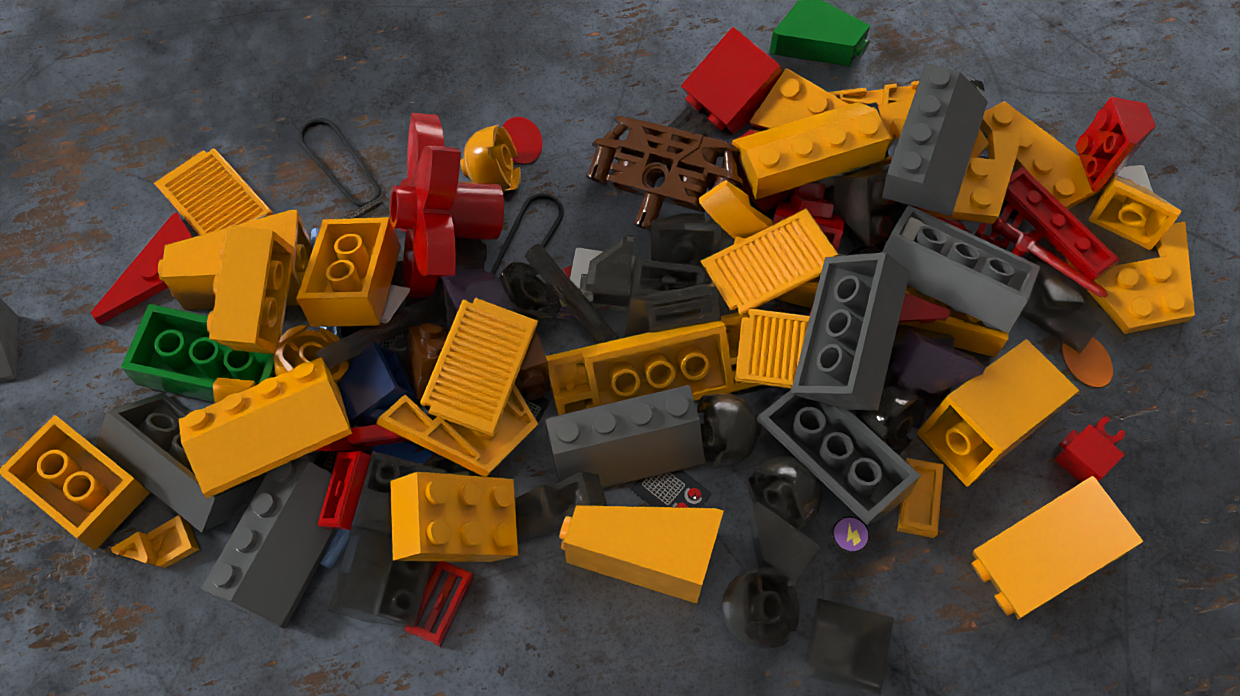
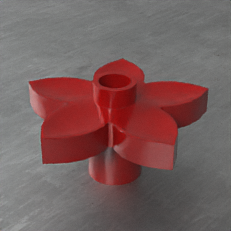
(438, 208)

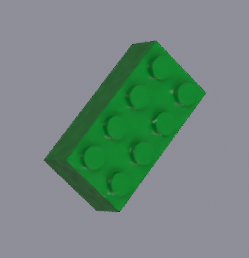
(178, 357)

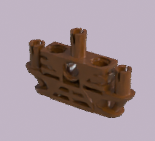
(642, 161)

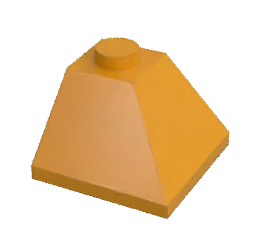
(1133, 212)

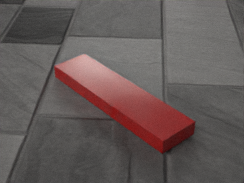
(1059, 225)

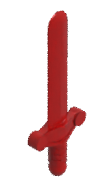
(1029, 243)

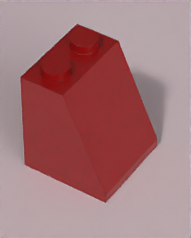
(732, 81)

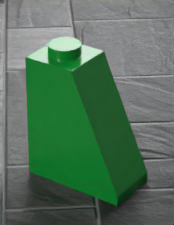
(820, 34)

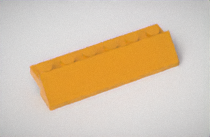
(649, 364)

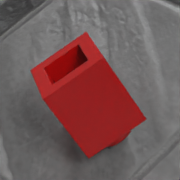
(1090, 452)

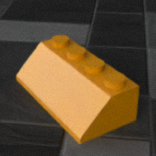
(812, 148)
(264, 427)

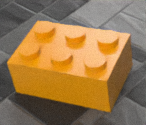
(349, 272)
(251, 290)
(74, 482)
(453, 518)

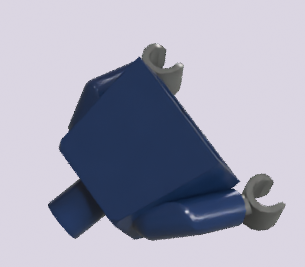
(376, 383)

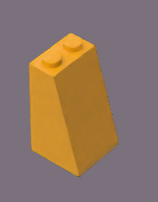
(194, 262)
(996, 411)
(644, 545)
(1055, 548)

